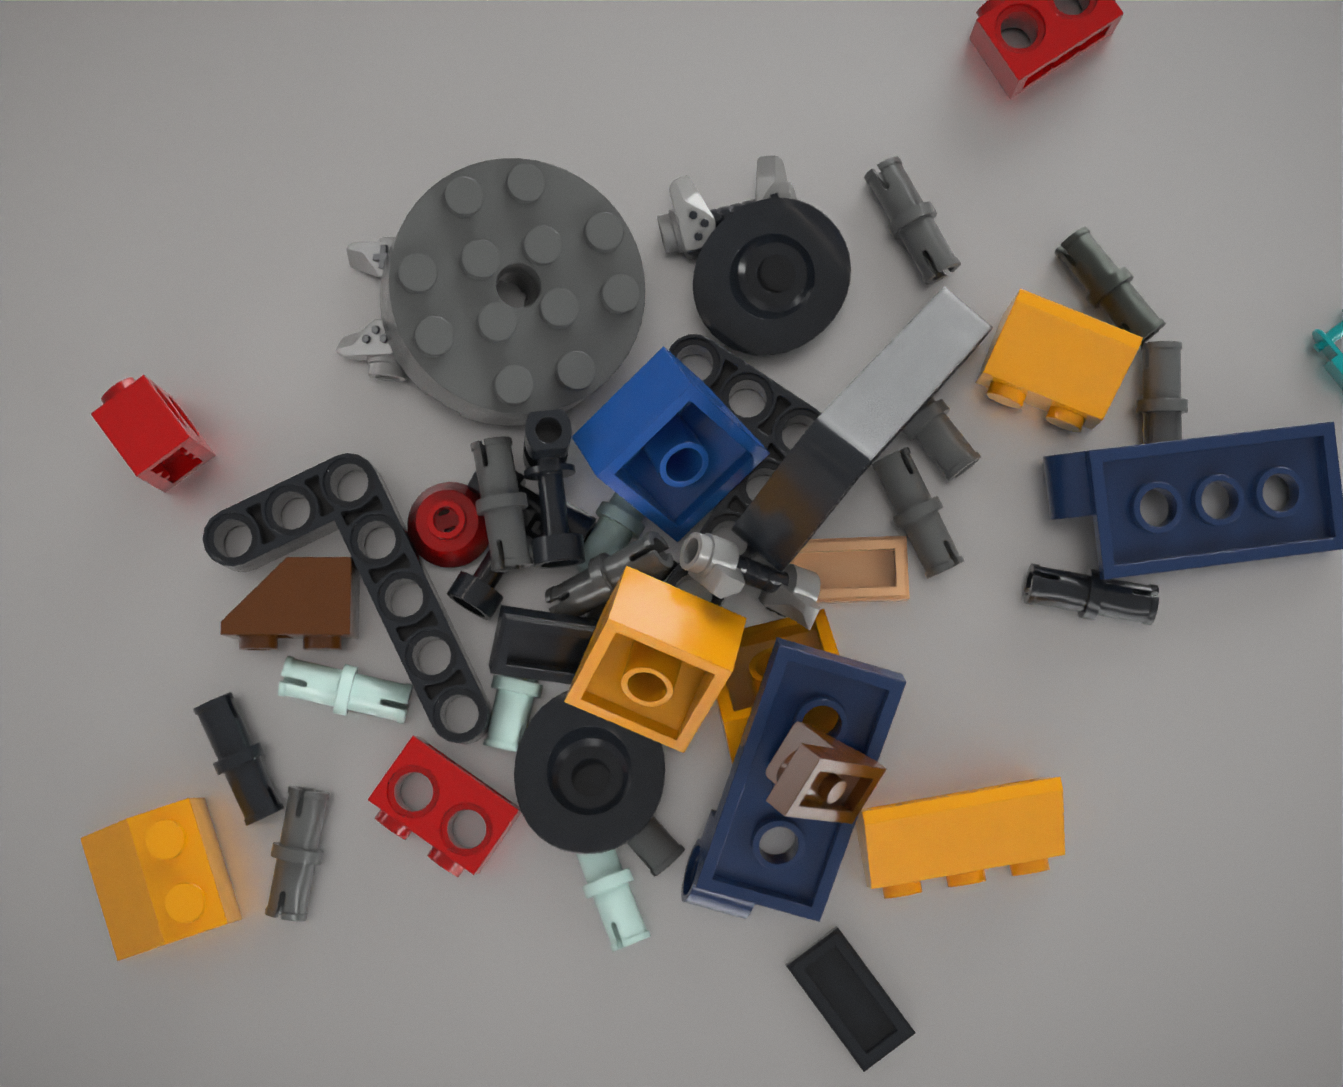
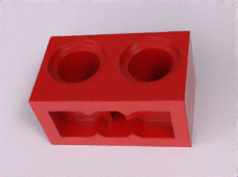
(1053, 37)
(151, 432)
(453, 792)

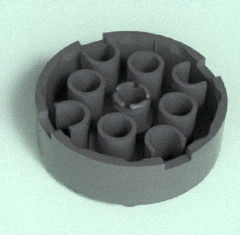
(550, 240)

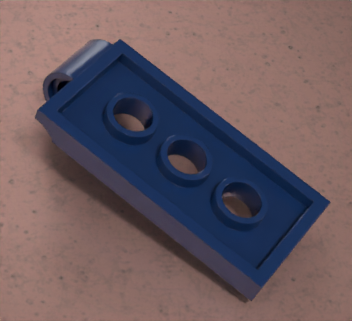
(1115, 479)
(727, 865)

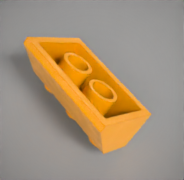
(962, 835)

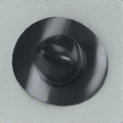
(771, 276)
(586, 779)

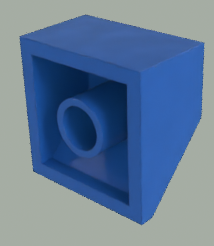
(669, 445)

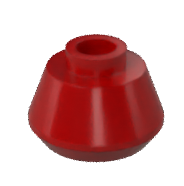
(428, 529)

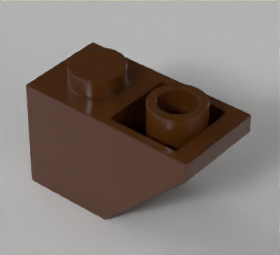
(299, 600)

